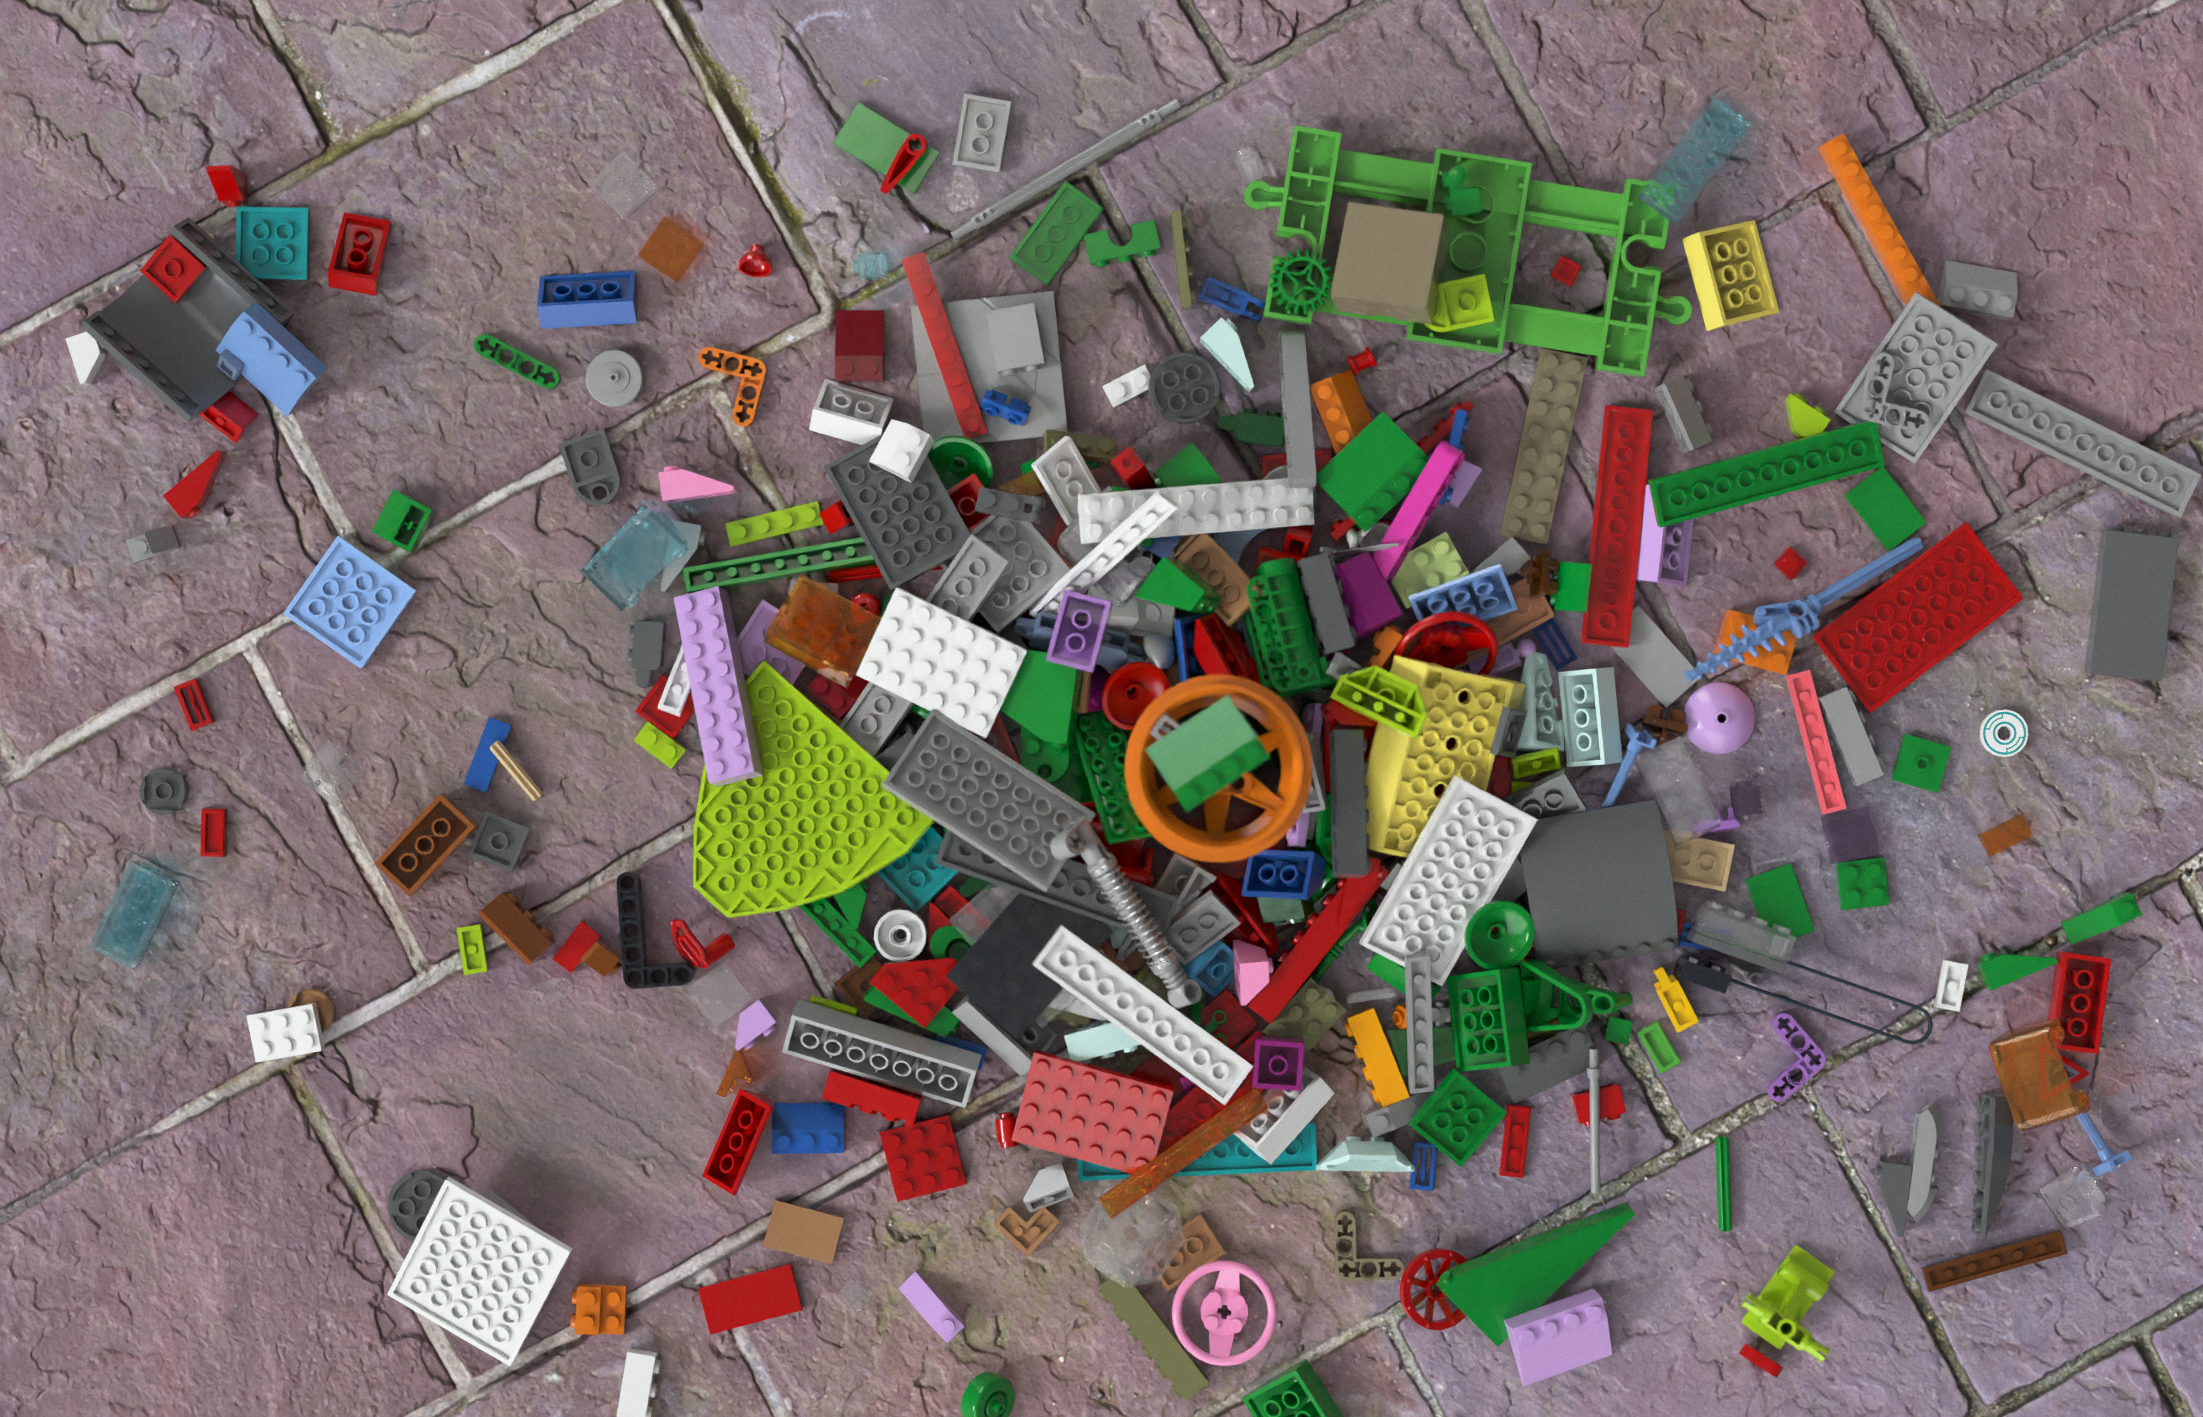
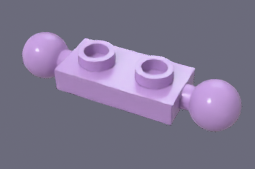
(1507, 658)

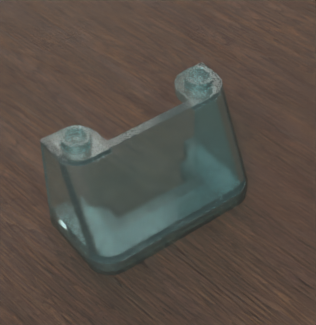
(635, 555)

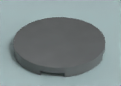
(1184, 388)
(412, 1200)

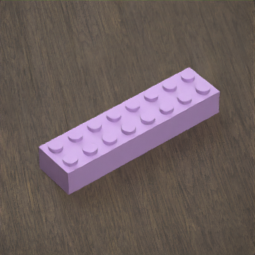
(718, 686)

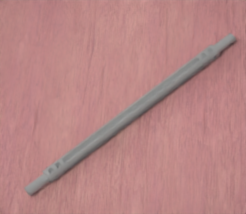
(1065, 169)

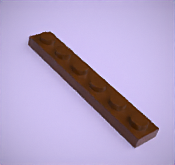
(1994, 1260)

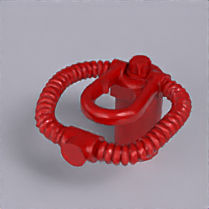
(1143, 873)
(702, 955)

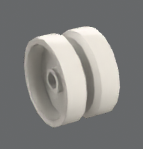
(888, 941)

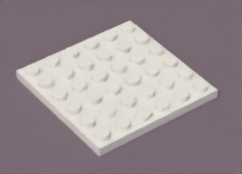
(479, 1271)

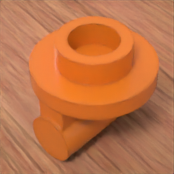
(1399, 1016)

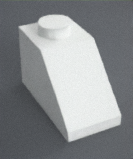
(86, 356)

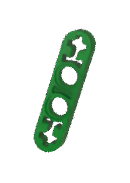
(518, 359)

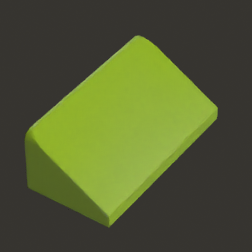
(1535, 763)

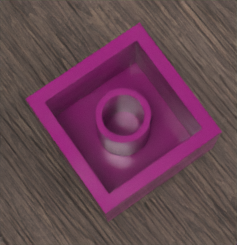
(1278, 1063)

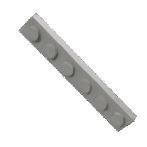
(1419, 1023)

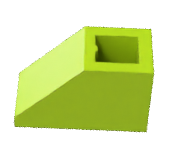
(1804, 419)

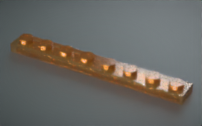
(1183, 1153)

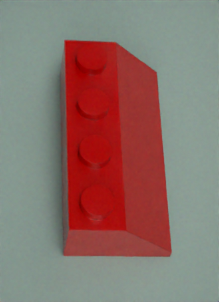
(738, 1140)

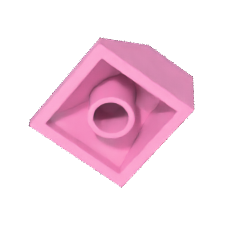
(1250, 970)

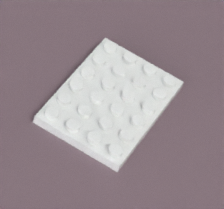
(941, 662)

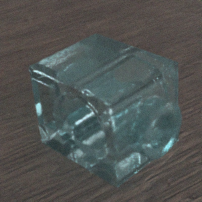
(871, 266)

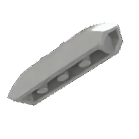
(1923, 1151)

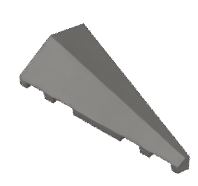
(1179, 877)

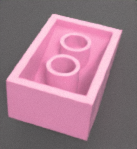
(684, 485)

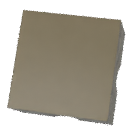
(1390, 262)

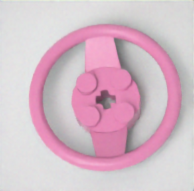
(1224, 1327)

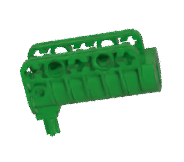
(1284, 632)

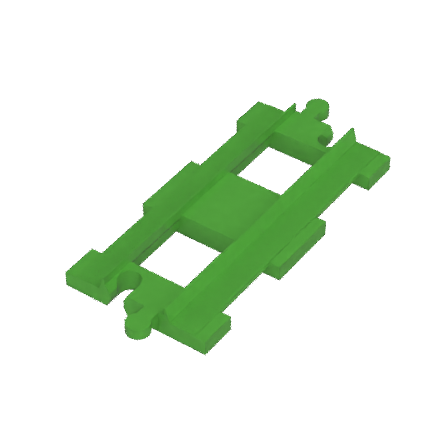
(1482, 245)

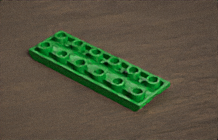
(1103, 757)

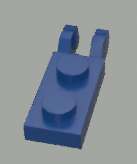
(1229, 298)

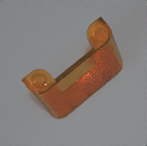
(2036, 1076)

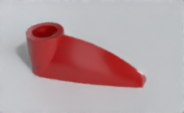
(903, 162)

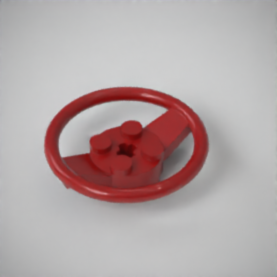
(1449, 643)

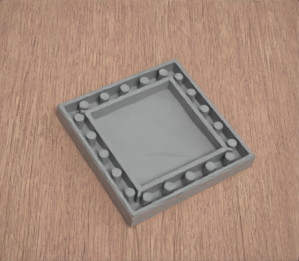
(970, 328)

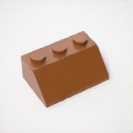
(517, 927)

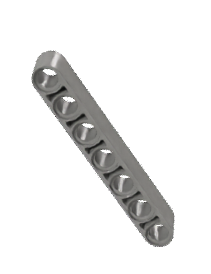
(1296, 409)

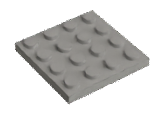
(1028, 578)

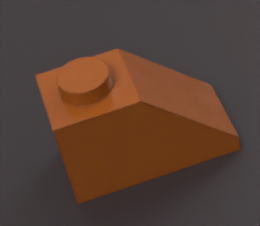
(602, 958)

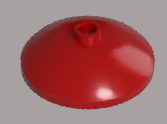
(1126, 707)

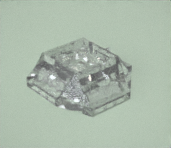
(1137, 1260)

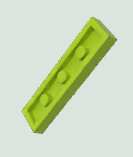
(774, 524)

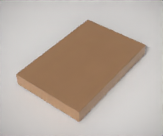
(803, 1231)
(1199, 1248)

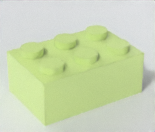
(1428, 567)

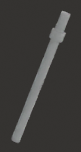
(1594, 1074)

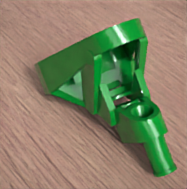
(1538, 998)

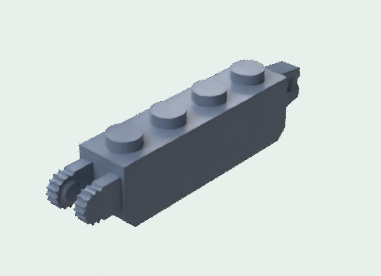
(1115, 648)

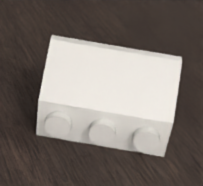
(850, 413)

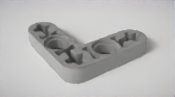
(1883, 408)

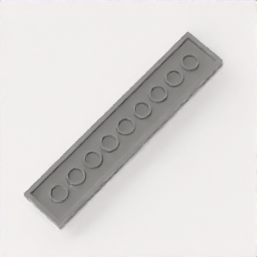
(2082, 443)
(960, 592)

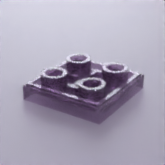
(1849, 835)

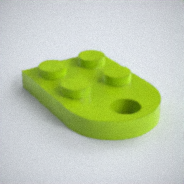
(1462, 304)

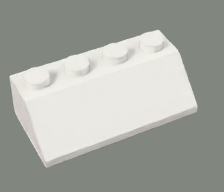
(1285, 1117)

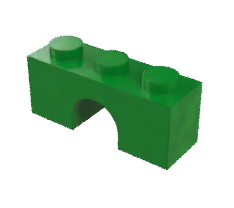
(1143, 242)

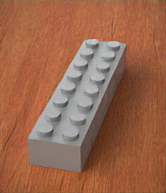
(881, 1053)

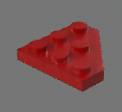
(917, 986)

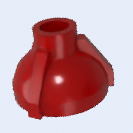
(755, 262)

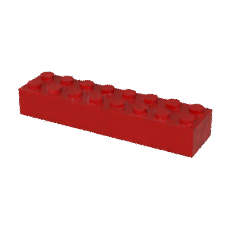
(1305, 953)

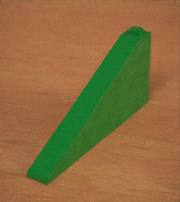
(1045, 698)
(1527, 1271)

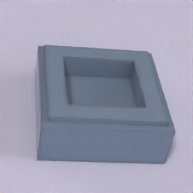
(230, 365)

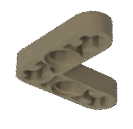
(1350, 1256)

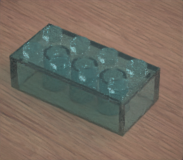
(134, 914)

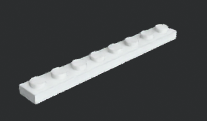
(1108, 552)

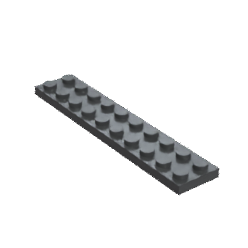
(1070, 889)

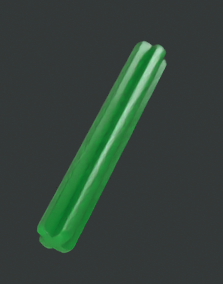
(1723, 1183)

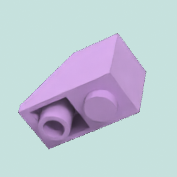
(752, 1023)

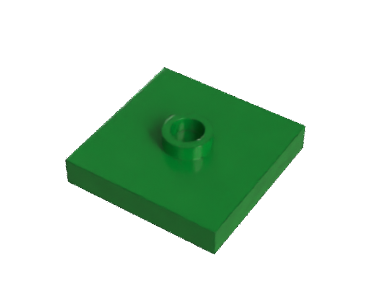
(1920, 763)

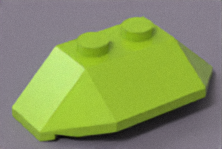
(1383, 699)

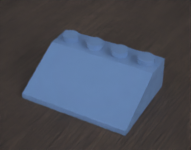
(272, 358)
(1479, 594)

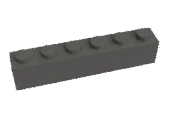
(1348, 804)

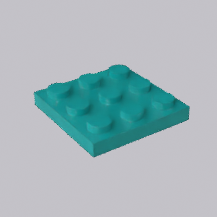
(273, 242)
(916, 874)

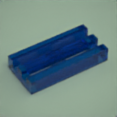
(1565, 661)

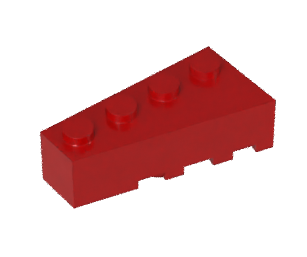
(872, 1096)

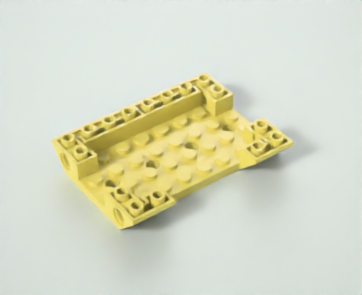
(1408, 769)

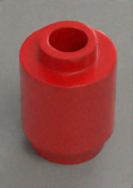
(1004, 1129)

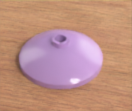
(1702, 714)

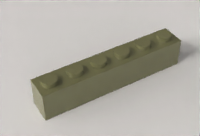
(1155, 1336)

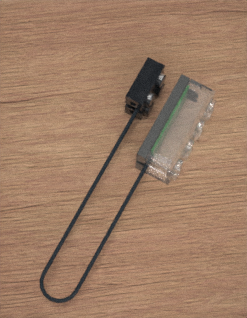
(1758, 944)

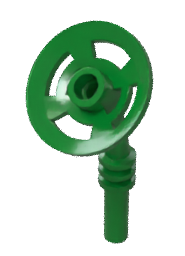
(1360, 925)

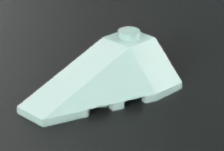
(1541, 724)

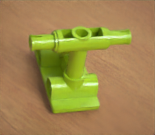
(1786, 1300)

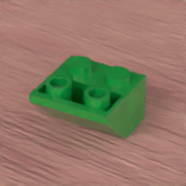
(403, 521)

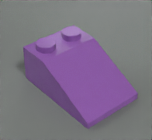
(1079, 631)

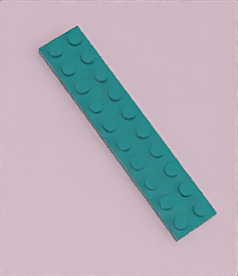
(1229, 1157)

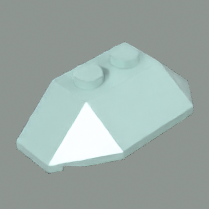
(1365, 1156)

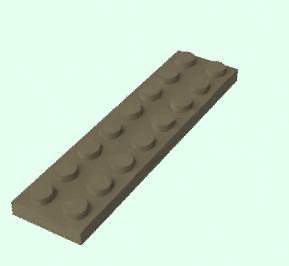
(1543, 446)

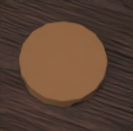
(324, 1005)

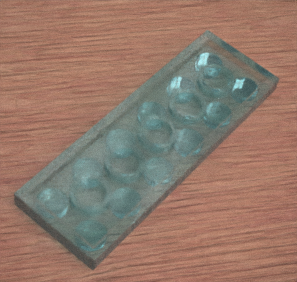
(1694, 160)

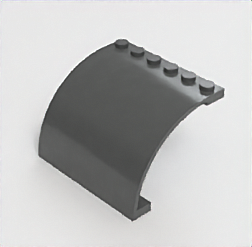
(176, 343)
(1600, 885)

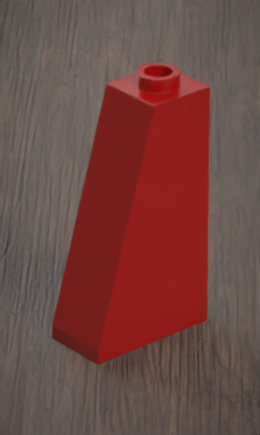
(1132, 471)

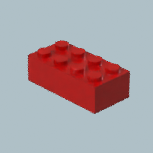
(2079, 999)

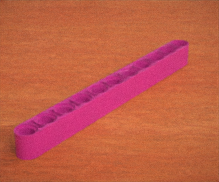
(1416, 512)

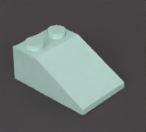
(1226, 347)

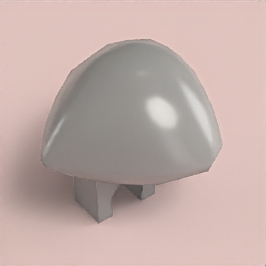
(1159, 650)

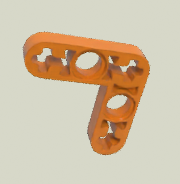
(746, 381)

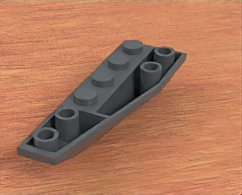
(1993, 1158)

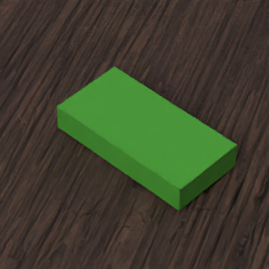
(1658, 1047)

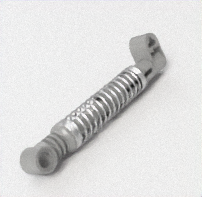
(1103, 867)

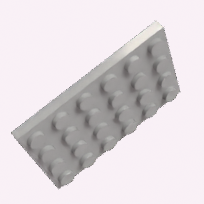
(1932, 369)

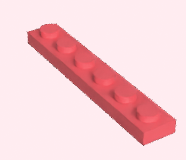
(1815, 742)

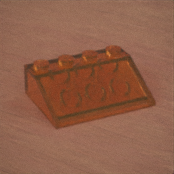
(823, 630)

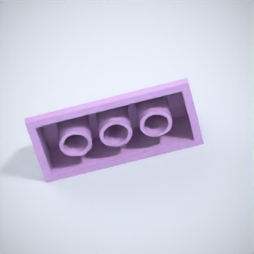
(1663, 550)

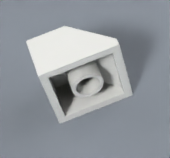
(902, 450)

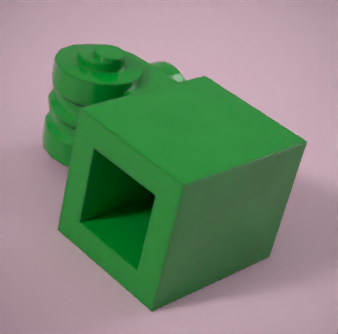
(1460, 200)

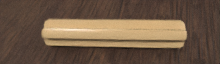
(516, 770)

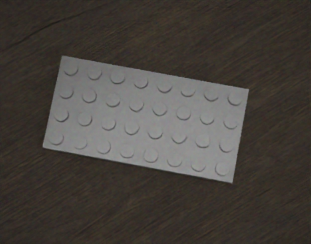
(984, 798)

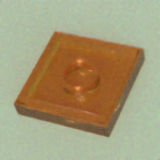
(671, 249)

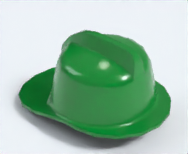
(948, 943)

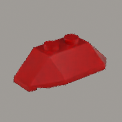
(1222, 650)
(1247, 909)

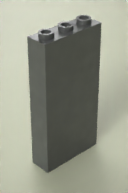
(2131, 604)

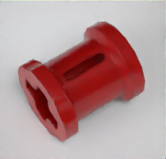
(1361, 361)

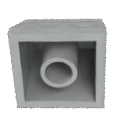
(1015, 339)

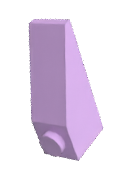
(932, 1307)

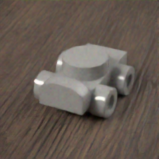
(1440, 1014)

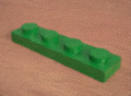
(840, 931)

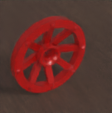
(1408, 1279)

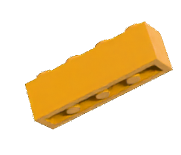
(1377, 1057)

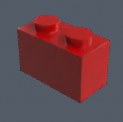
(1610, 1103)

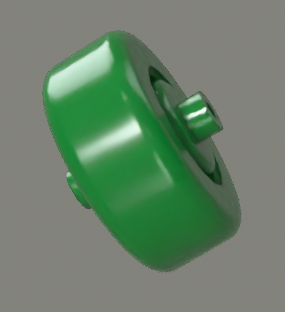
(988, 1396)

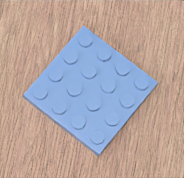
(350, 602)

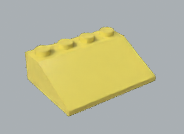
(1730, 275)

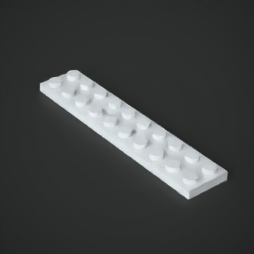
(1201, 508)
(1142, 1014)

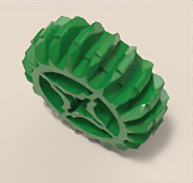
(1311, 285)

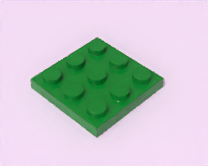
(1457, 1117)

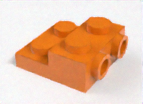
(1385, 647)
(599, 1309)

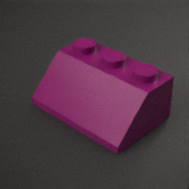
(1366, 595)

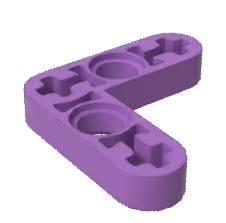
(1801, 1062)

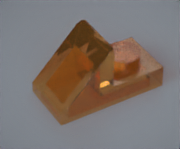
(737, 1068)

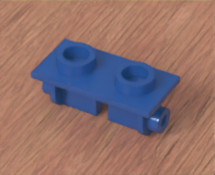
(994, 405)

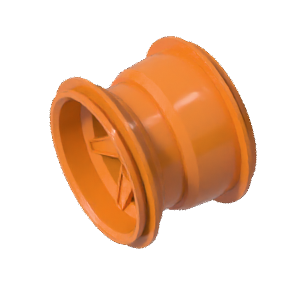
(1281, 810)

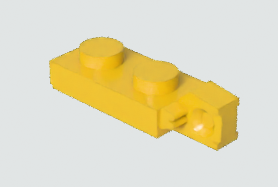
(1674, 1000)

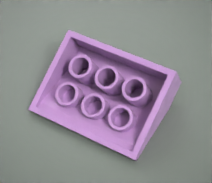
(1559, 1336)

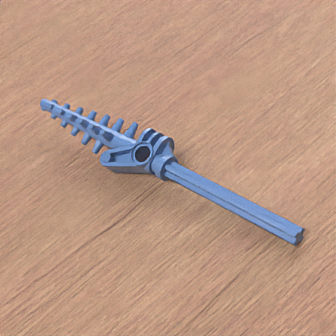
(1778, 618)

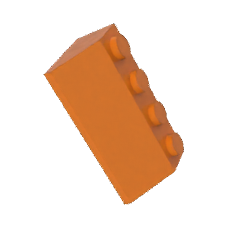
(1340, 408)

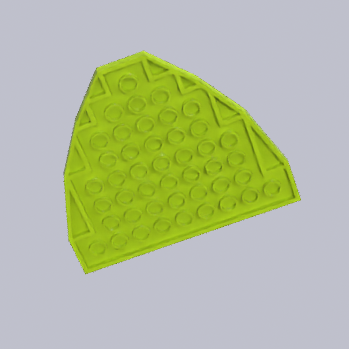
(806, 823)

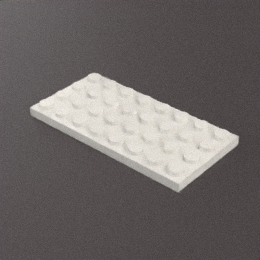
(1448, 877)

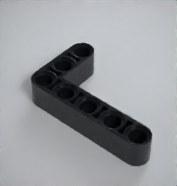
(638, 941)

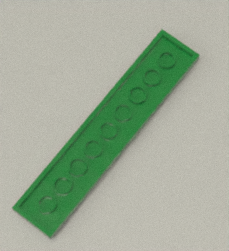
(1766, 473)

